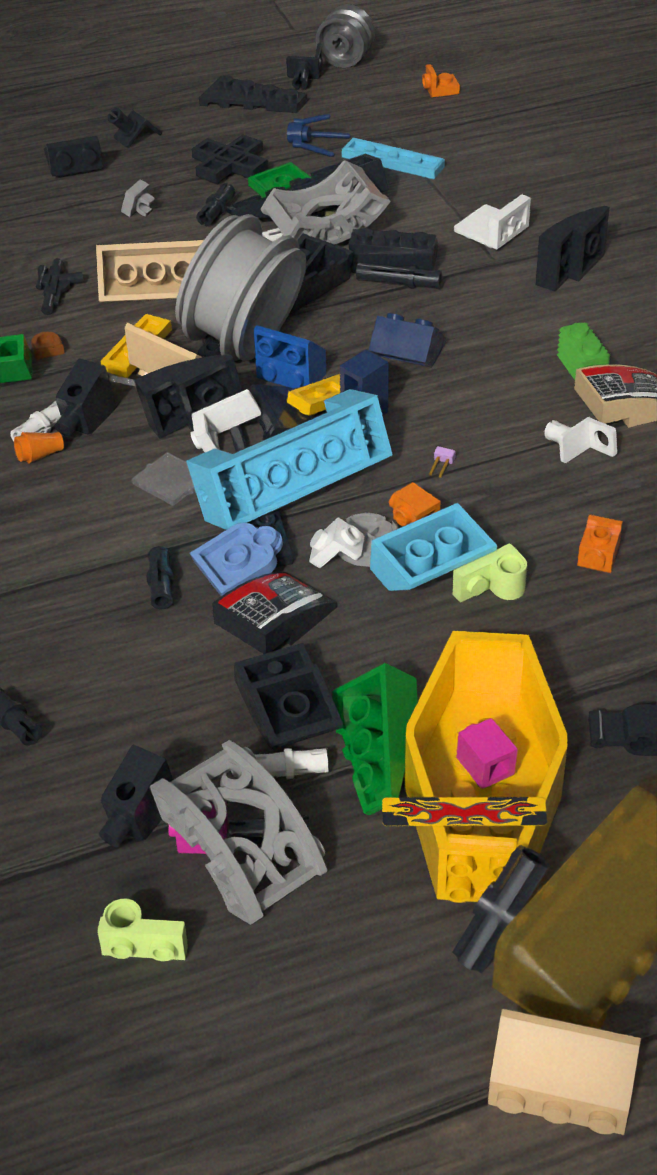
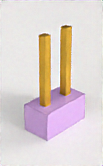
(443, 455)

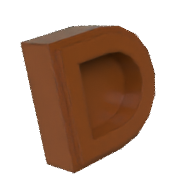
(46, 345)

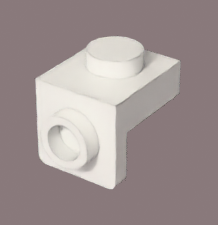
(336, 538)

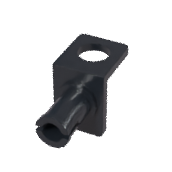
(304, 68)
(129, 126)

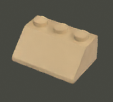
(151, 351)
(563, 1072)

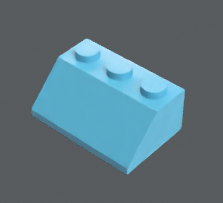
(428, 548)

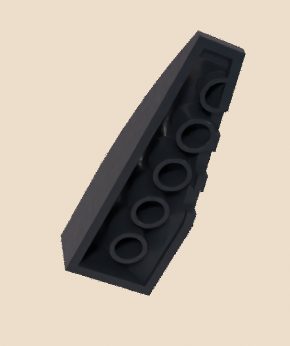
(370, 164)

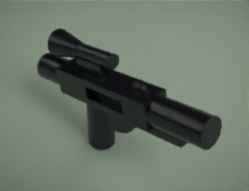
(55, 284)

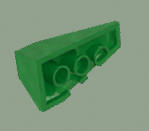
(374, 731)

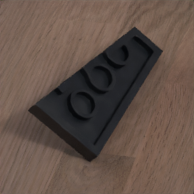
(252, 95)

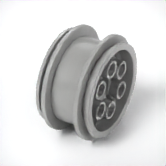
(238, 284)

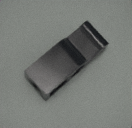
(632, 729)

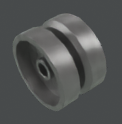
(345, 35)

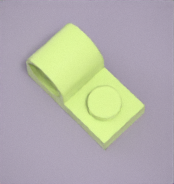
(499, 571)

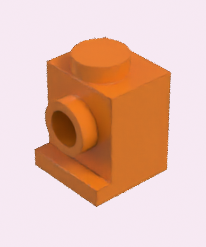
(412, 504)
(600, 543)

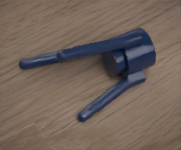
(299, 133)

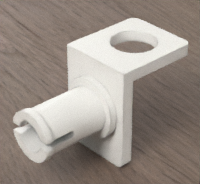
(581, 437)

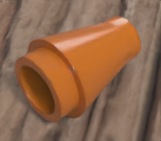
(33, 445)

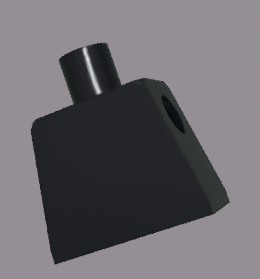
(84, 399)
(129, 797)

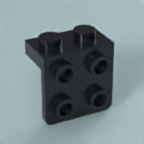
(73, 156)

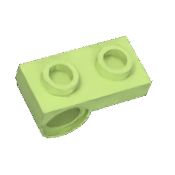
(141, 937)

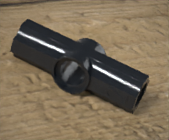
(499, 907)

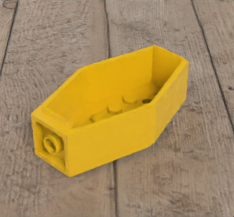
(476, 681)

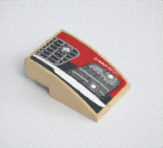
(618, 393)

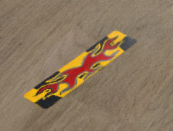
(464, 811)

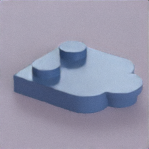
(238, 555)

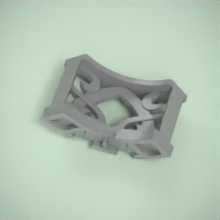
(357, 207)
(182, 808)

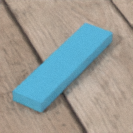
(396, 158)

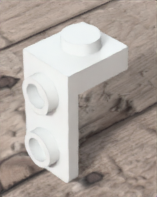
(221, 417)

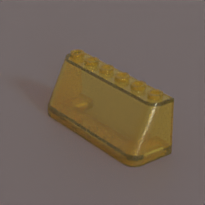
(588, 924)

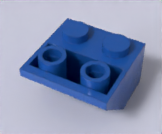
(287, 358)

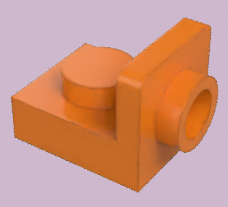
(439, 85)

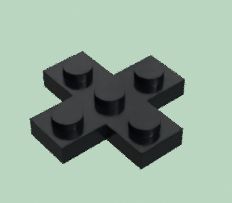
(222, 159)

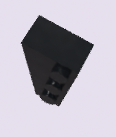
(325, 269)

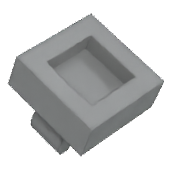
(137, 199)

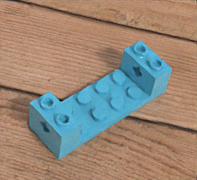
(292, 463)

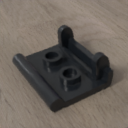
(275, 411)

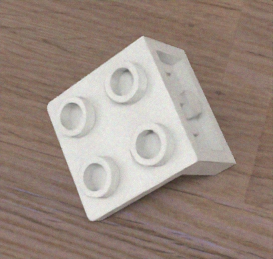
(496, 226)

